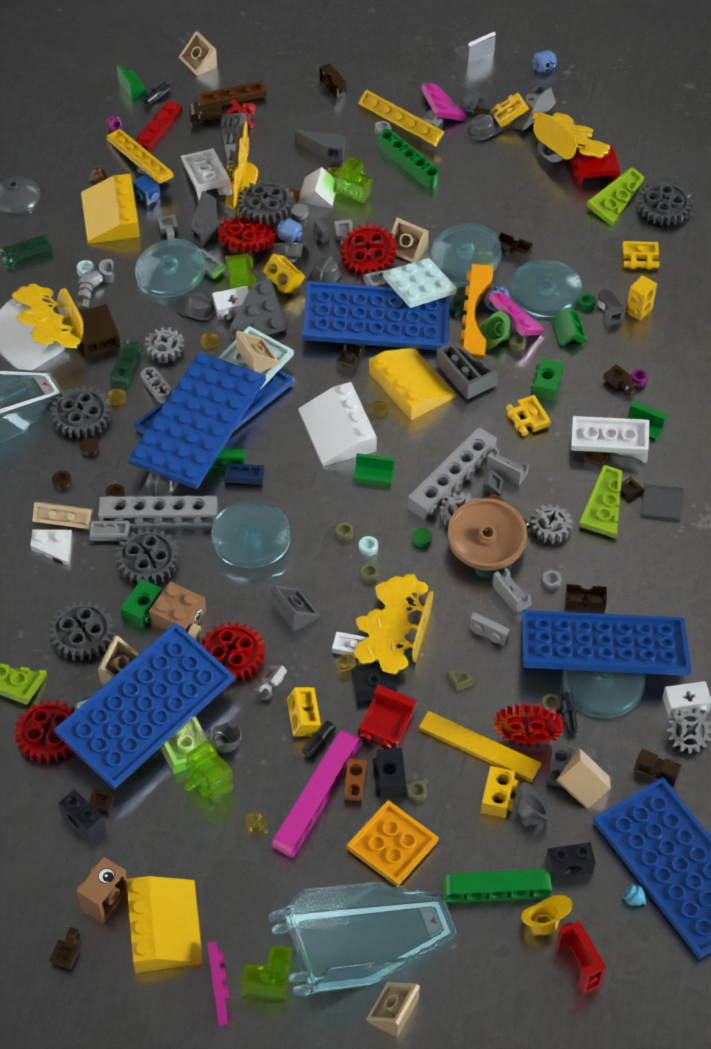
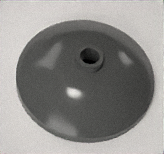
(18, 195)

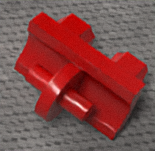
(248, 108)

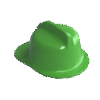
(496, 329)

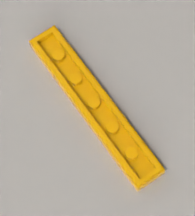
(401, 118)
(140, 156)
(480, 746)

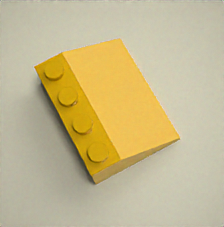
(110, 210)
(410, 381)
(163, 923)

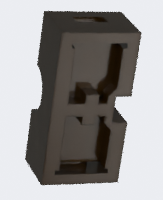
(333, 80)
(515, 249)
(348, 363)
(586, 597)
(656, 768)

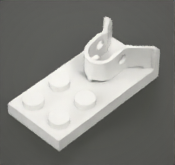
(207, 172)
(612, 435)

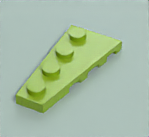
(615, 197)
(603, 506)
(20, 683)

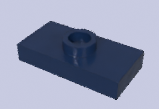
(244, 473)

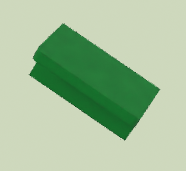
(131, 83)
(568, 327)
(656, 418)
(234, 456)
(374, 470)

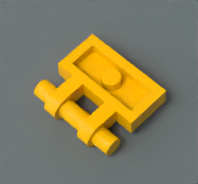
(509, 109)
(640, 250)
(532, 411)

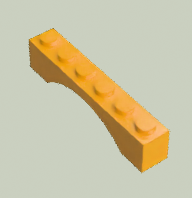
(480, 282)

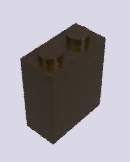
(98, 330)

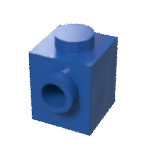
(146, 189)

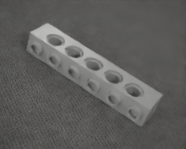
(451, 473)
(160, 510)

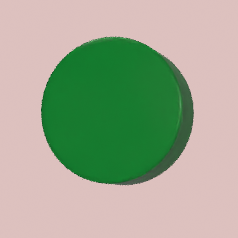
(586, 301)
(421, 537)

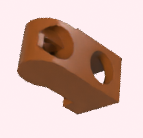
(355, 779)

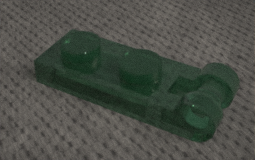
(25, 249)
(126, 362)

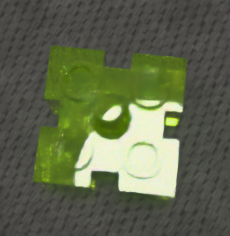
(209, 773)

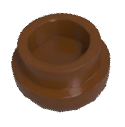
(98, 175)

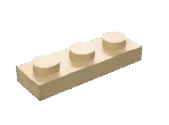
(62, 515)

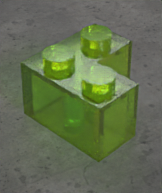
(352, 182)
(239, 270)
(269, 980)

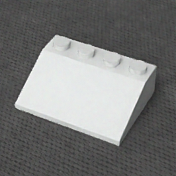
(17, 341)
(338, 425)

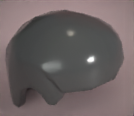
(225, 738)

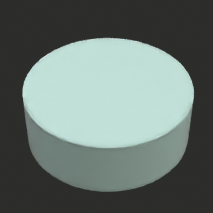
(85, 267)
(368, 546)

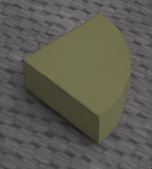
(460, 680)

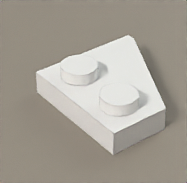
(52, 544)

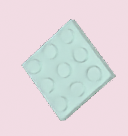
(419, 282)
(280, 351)

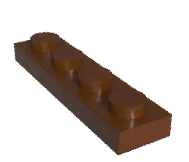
(239, 93)

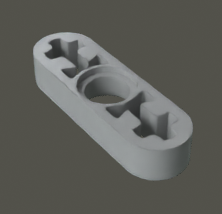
(156, 379)

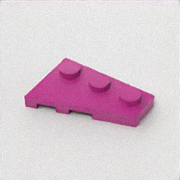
(441, 103)
(518, 318)
(218, 975)

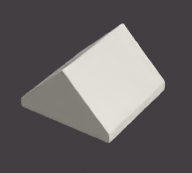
(318, 189)

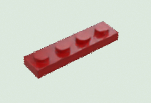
(158, 125)

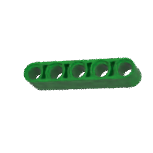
(408, 158)
(497, 885)

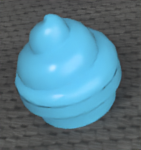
(634, 896)

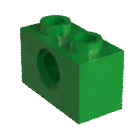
(547, 380)
(133, 608)

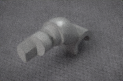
(91, 280)

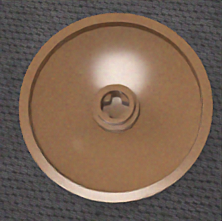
(487, 534)

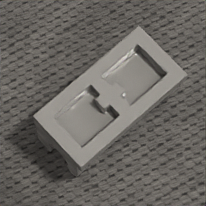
(506, 467)
(511, 592)

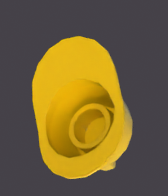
(545, 915)

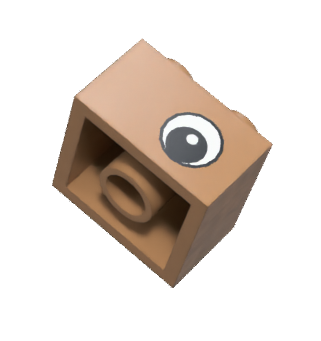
(177, 606)
(102, 889)

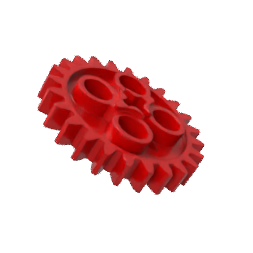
(246, 234)
(368, 249)
(248, 658)
(543, 724)
(31, 727)

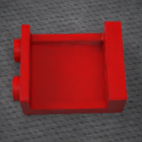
(592, 166)
(387, 718)
(593, 968)

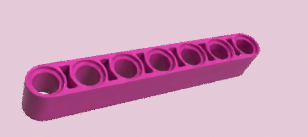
(316, 793)

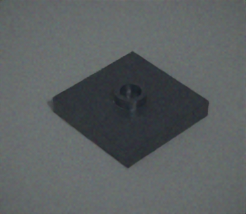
(366, 680)

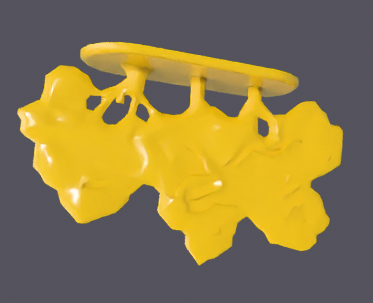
(563, 136)
(244, 173)
(46, 322)
(390, 625)

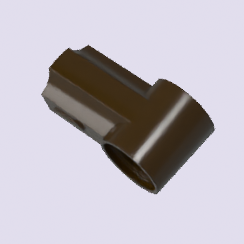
(199, 113)

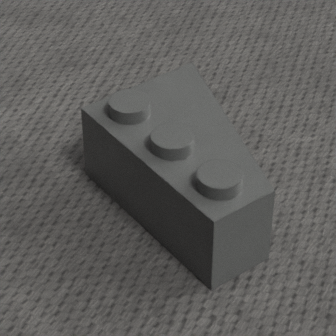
(465, 371)

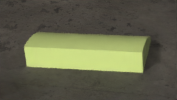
(181, 743)

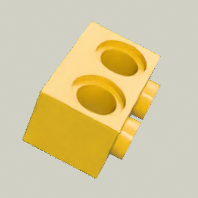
(283, 274)
(641, 297)
(303, 711)
(496, 791)

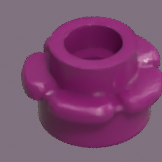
(113, 123)
(639, 377)

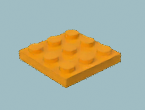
(392, 843)

